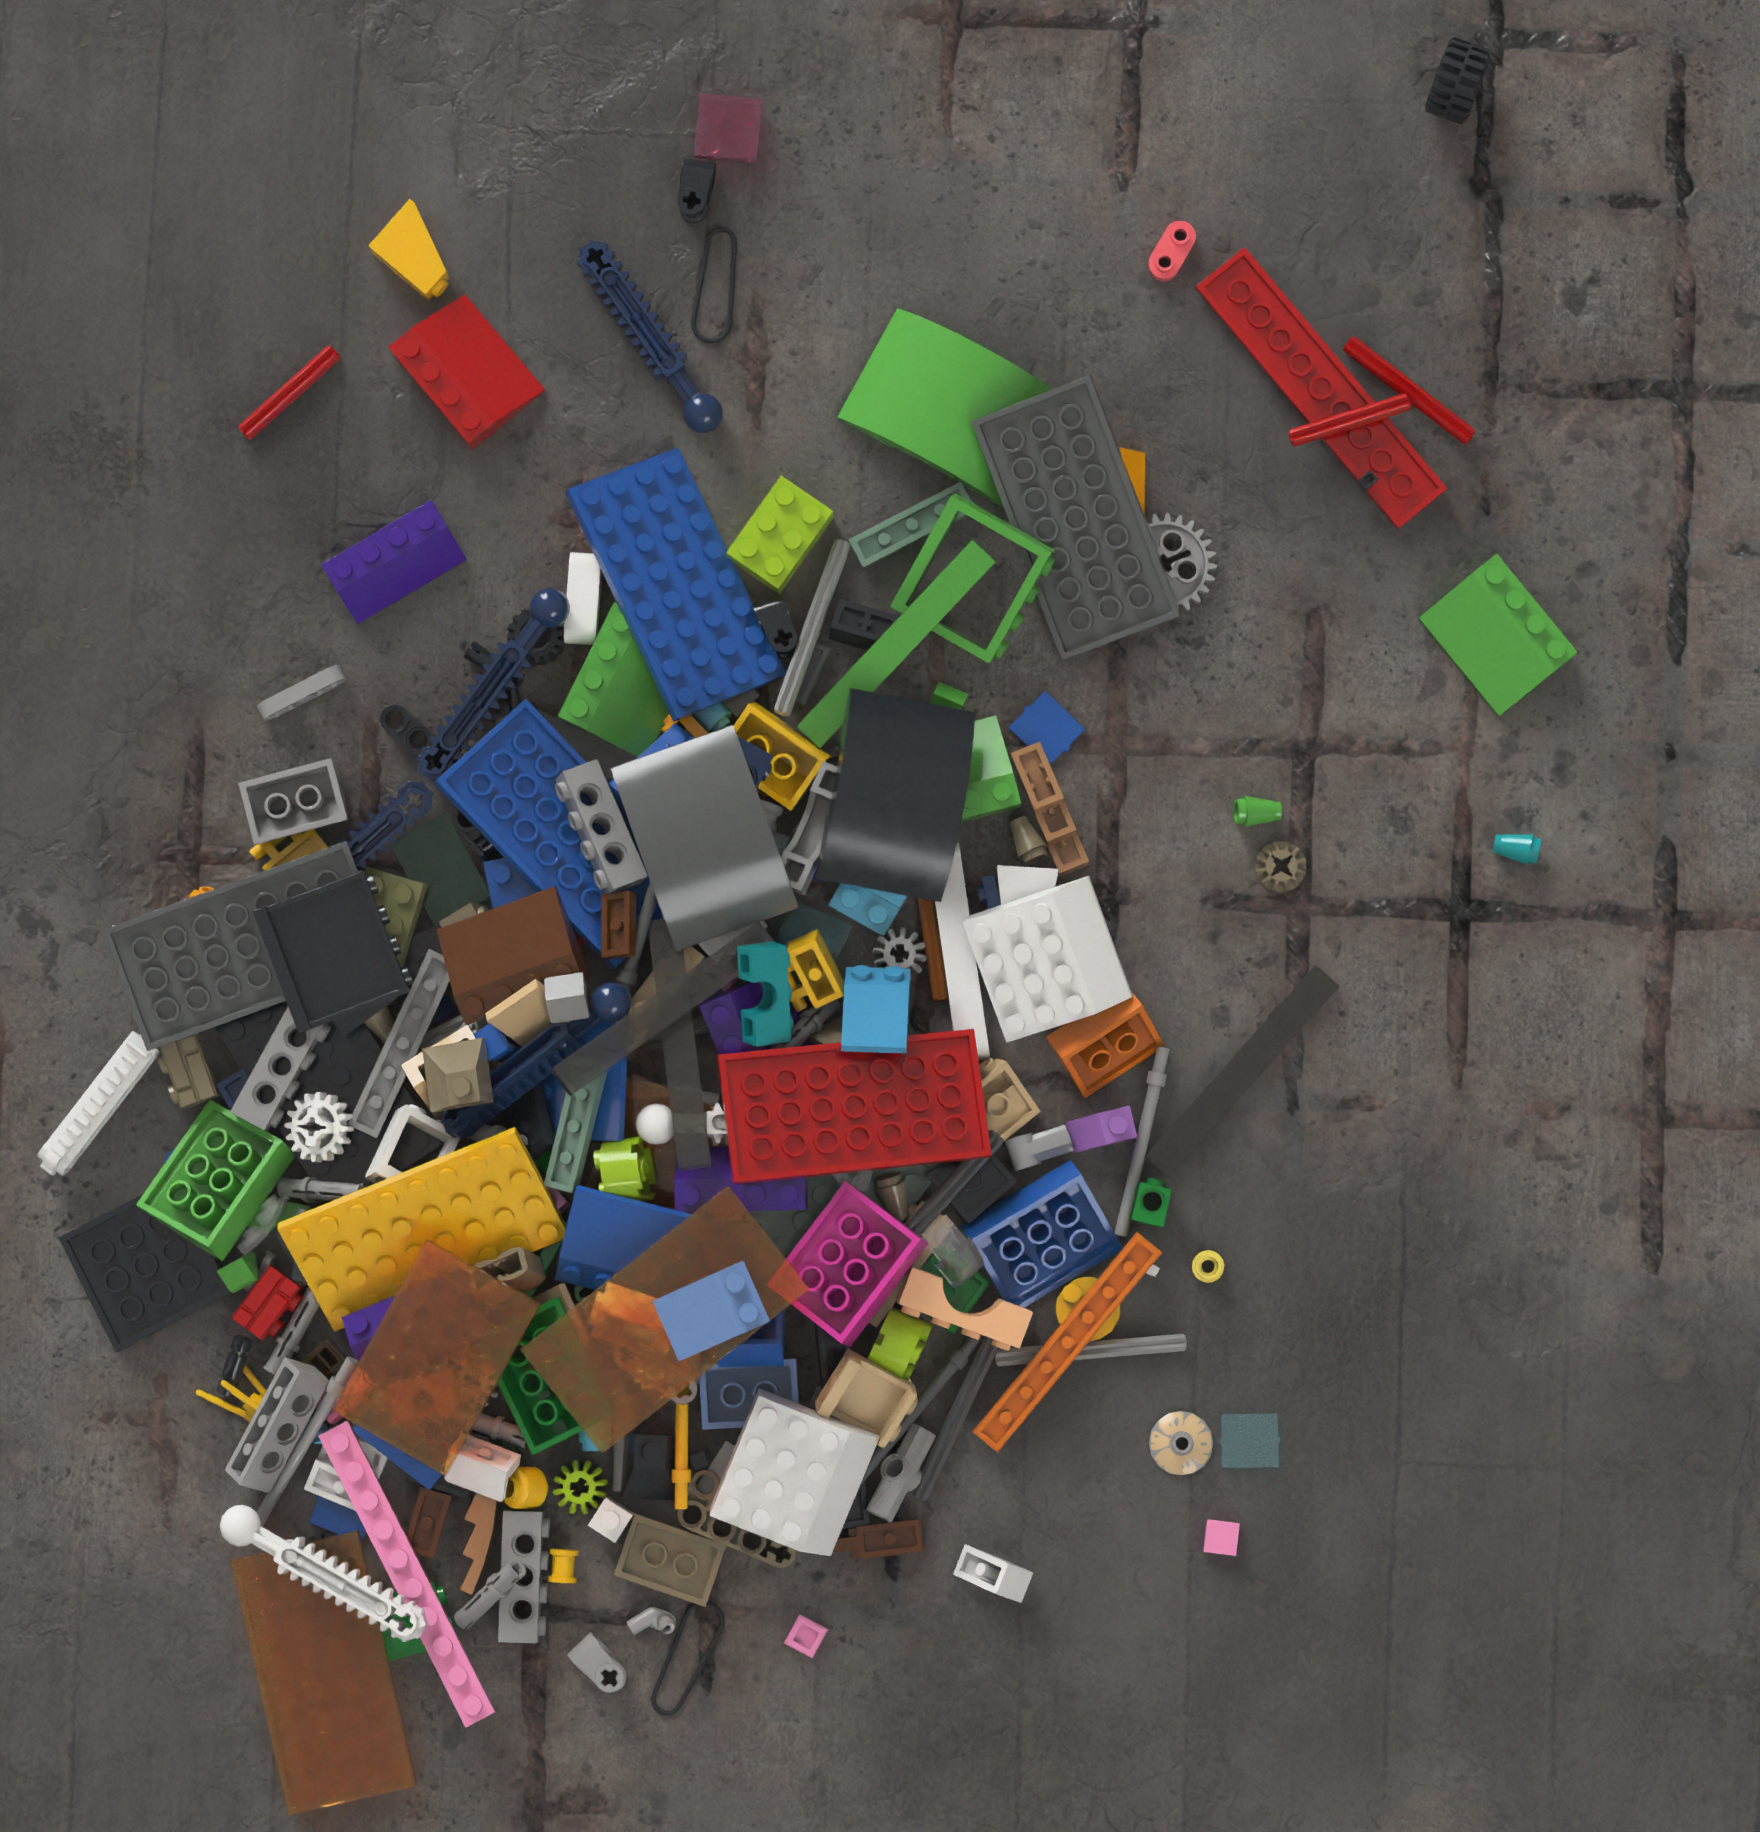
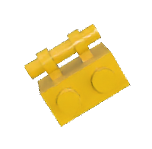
(815, 970)

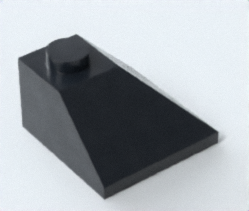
(648, 1467)

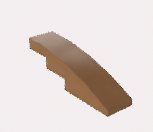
(1050, 808)
(483, 1514)

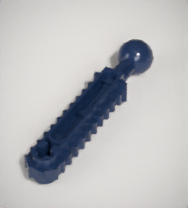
(701, 411)
(547, 610)
(388, 822)
(536, 1060)

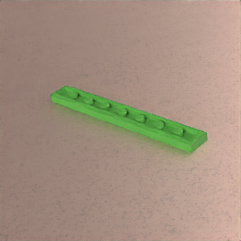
(898, 640)

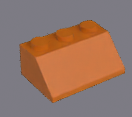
(1105, 1044)

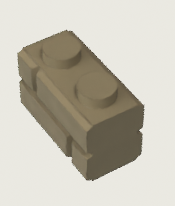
(189, 1072)

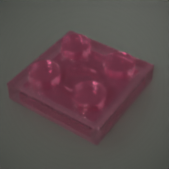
(728, 128)

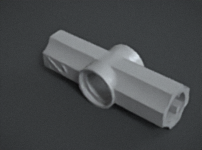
(901, 1472)

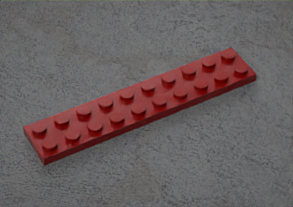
(1318, 385)

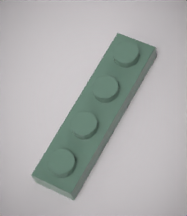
(903, 528)
(574, 1136)

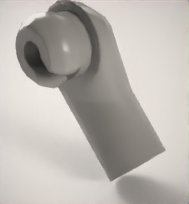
(653, 1618)

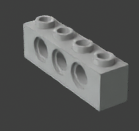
(591, 781)
(248, 1104)
(277, 1425)
(511, 1626)

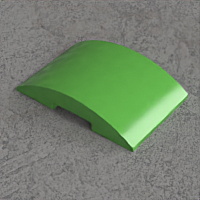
(928, 389)

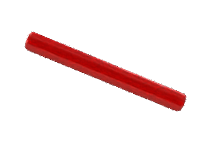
(1402, 384)

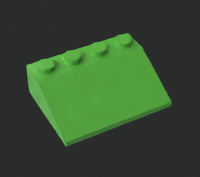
(1497, 635)
(616, 691)
(991, 776)
(216, 1179)

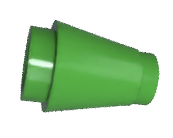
(1255, 811)

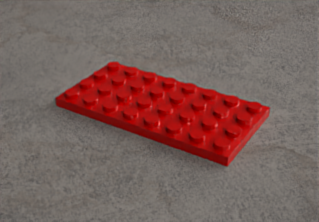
(853, 1111)

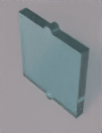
(1249, 1440)

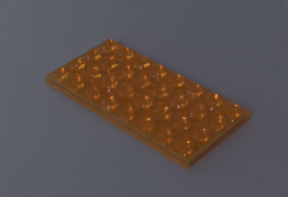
(611, 1351)
(323, 1684)

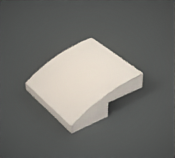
(326, 1482)

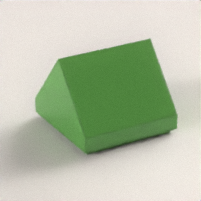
(948, 696)
(239, 1273)

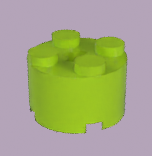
(626, 1168)
(900, 1343)

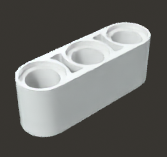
(584, 599)

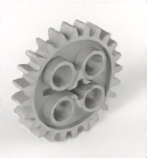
(1184, 589)

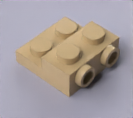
(1005, 1098)

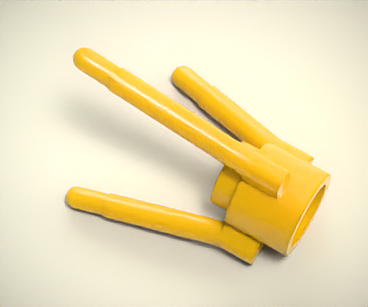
(251, 1404)

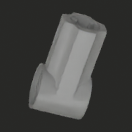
(1033, 1148)

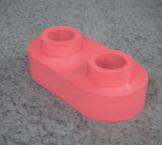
(1173, 250)

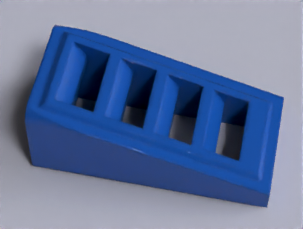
(498, 1045)

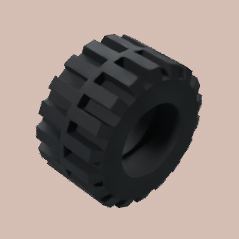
(1457, 80)

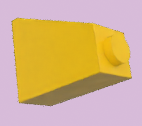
(410, 252)

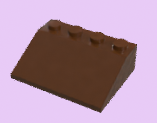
(507, 949)

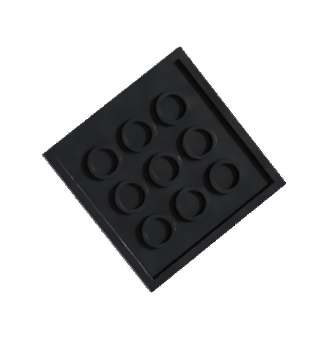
(140, 1273)

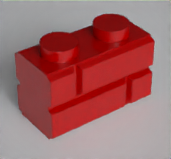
(268, 1303)

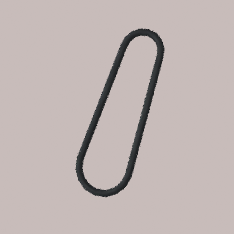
(700, 283)
(700, 1666)

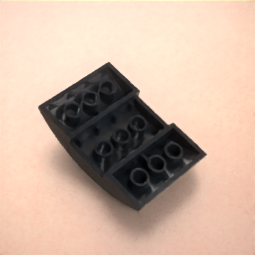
(897, 795)

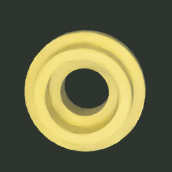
(1218, 1264)

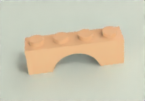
(1001, 1321)

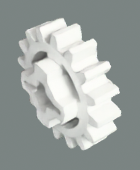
(321, 1143)

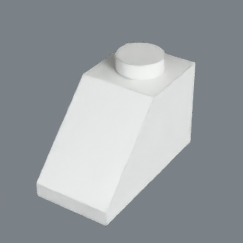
(993, 1573)

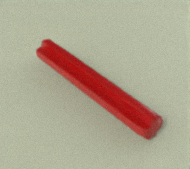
(289, 392)
(1349, 420)

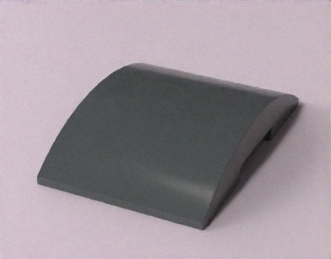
(704, 837)

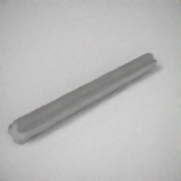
(812, 627)
(1101, 1349)

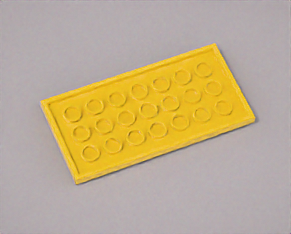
(465, 1201)

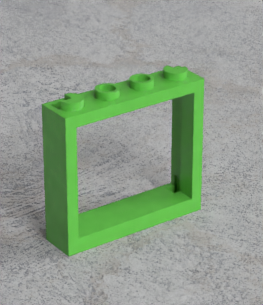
(1026, 593)

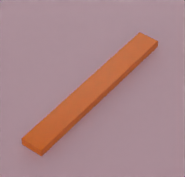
(1067, 1342)

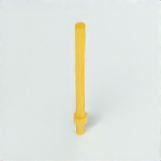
(681, 1474)

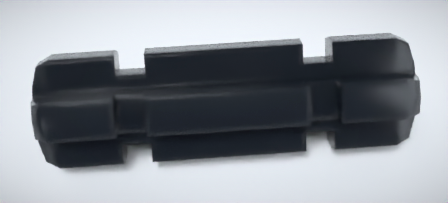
(234, 1364)

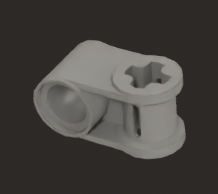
(593, 1659)

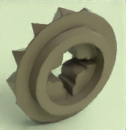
(1280, 882)

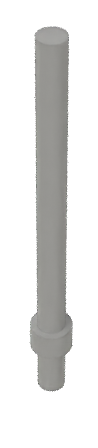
(1156, 1080)
(334, 1390)

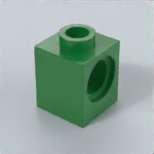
(1140, 1213)

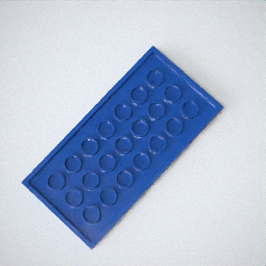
(675, 583)
(511, 798)

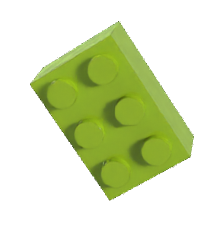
(780, 534)

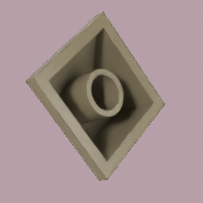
(457, 1075)

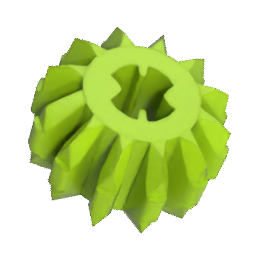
(585, 1496)

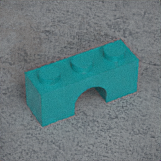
(771, 1018)

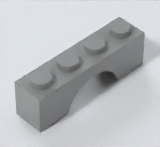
(803, 851)

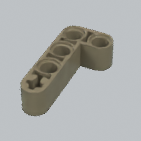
(735, 1538)

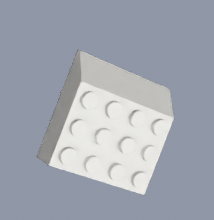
(1047, 959)
(793, 1475)

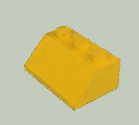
(794, 756)

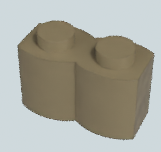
(516, 1268)

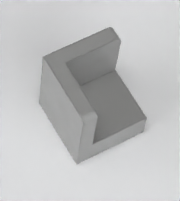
(566, 997)

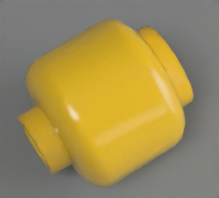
(526, 1488)

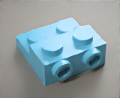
(868, 906)

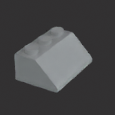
(294, 801)

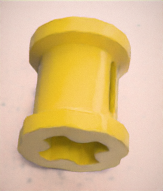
(562, 1565)

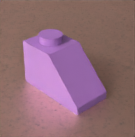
(1101, 1129)

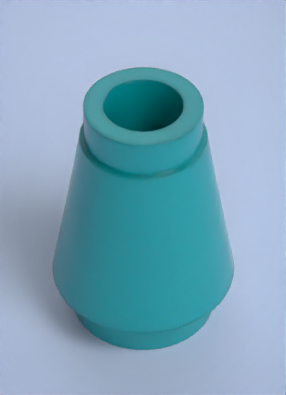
(1518, 847)

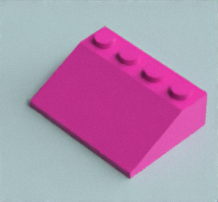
(851, 1262)

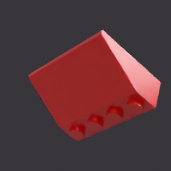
(466, 370)

